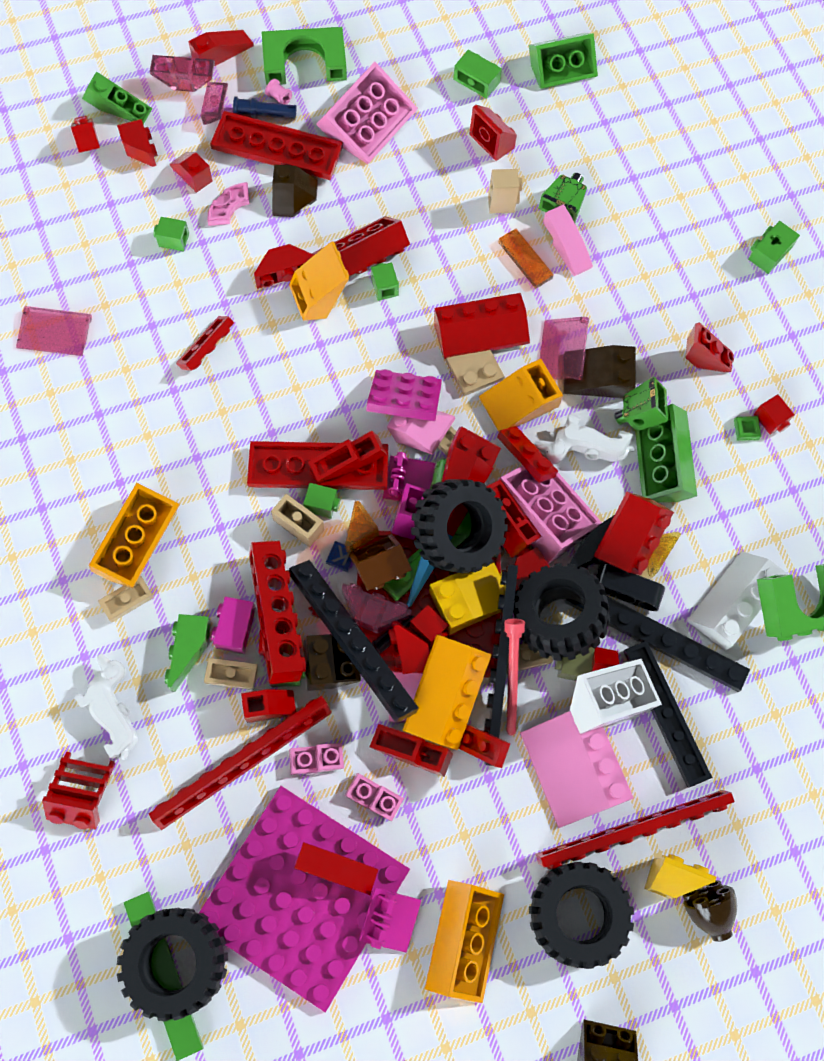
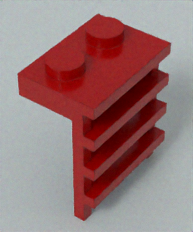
(72, 804)

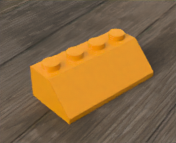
(133, 536)
(447, 692)
(464, 942)

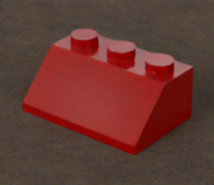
(634, 533)

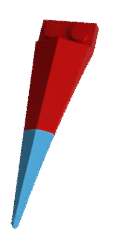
(467, 459)

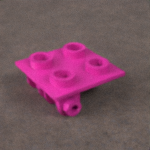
(407, 470)
(390, 920)

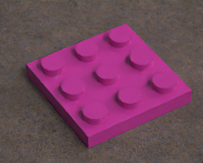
(404, 395)

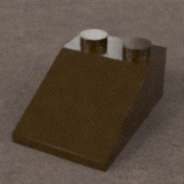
(606, 372)

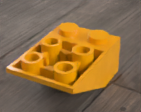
(319, 283)
(522, 396)

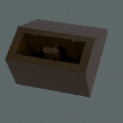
(327, 664)
(606, 1043)

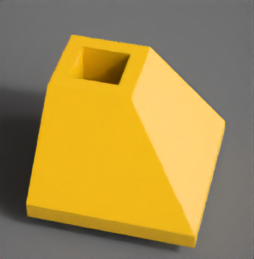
(673, 878)

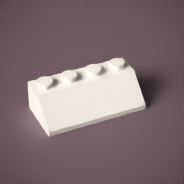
(733, 600)
(612, 695)

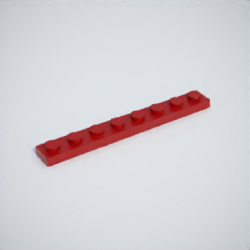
(240, 763)
(625, 832)

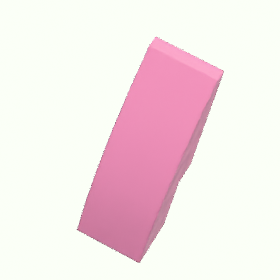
(567, 240)

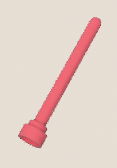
(514, 630)

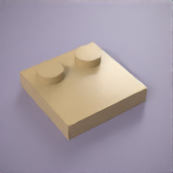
(475, 371)

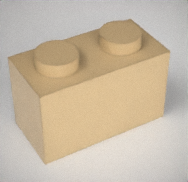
(504, 190)
(298, 520)

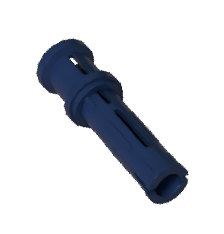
(254, 108)

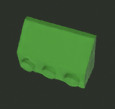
(564, 60)

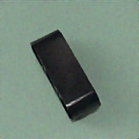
(631, 587)

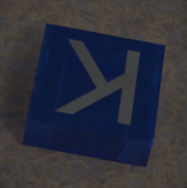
(339, 557)

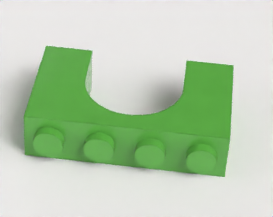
(324, 41)
(781, 610)

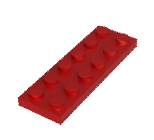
(276, 144)
(288, 467)

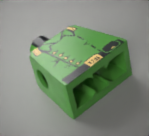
(567, 192)
(644, 406)

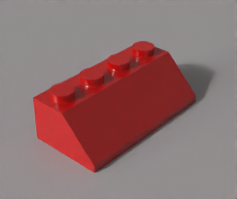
(371, 244)
(482, 325)

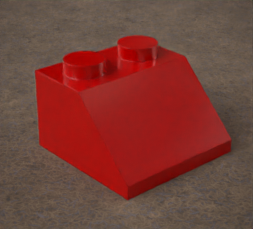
(491, 132)

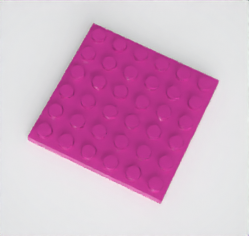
(290, 920)

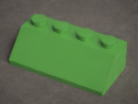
(667, 459)

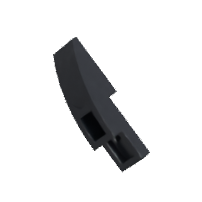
(585, 553)

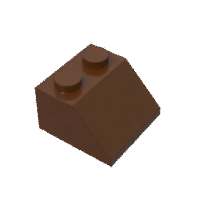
(380, 562)

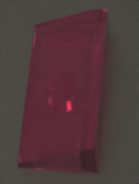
(213, 102)

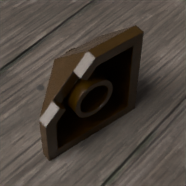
(292, 190)

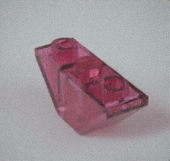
(182, 72)
(373, 609)

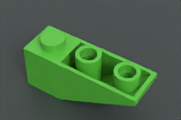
(115, 100)
(190, 642)

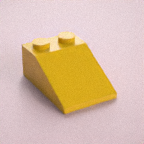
(467, 597)

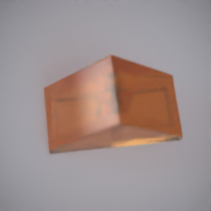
(361, 528)

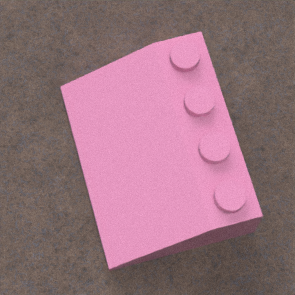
(368, 114)
(553, 510)
(575, 769)

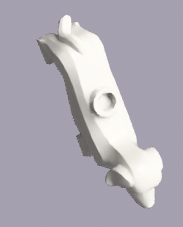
(586, 441)
(106, 709)

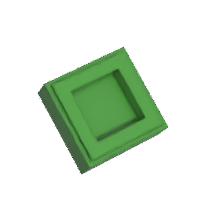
(747, 428)

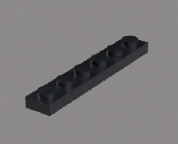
(671, 721)

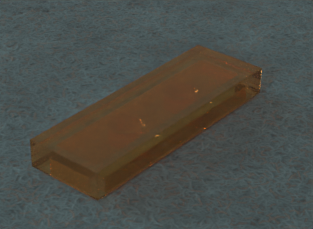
(525, 258)

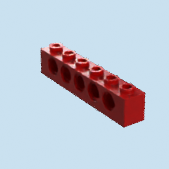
(279, 668)

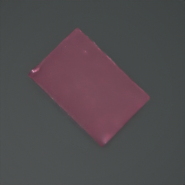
(53, 330)
(564, 346)

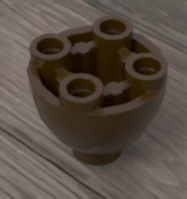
(713, 909)

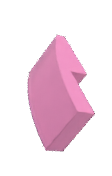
(316, 759)
(374, 797)

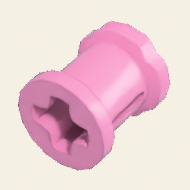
(278, 92)

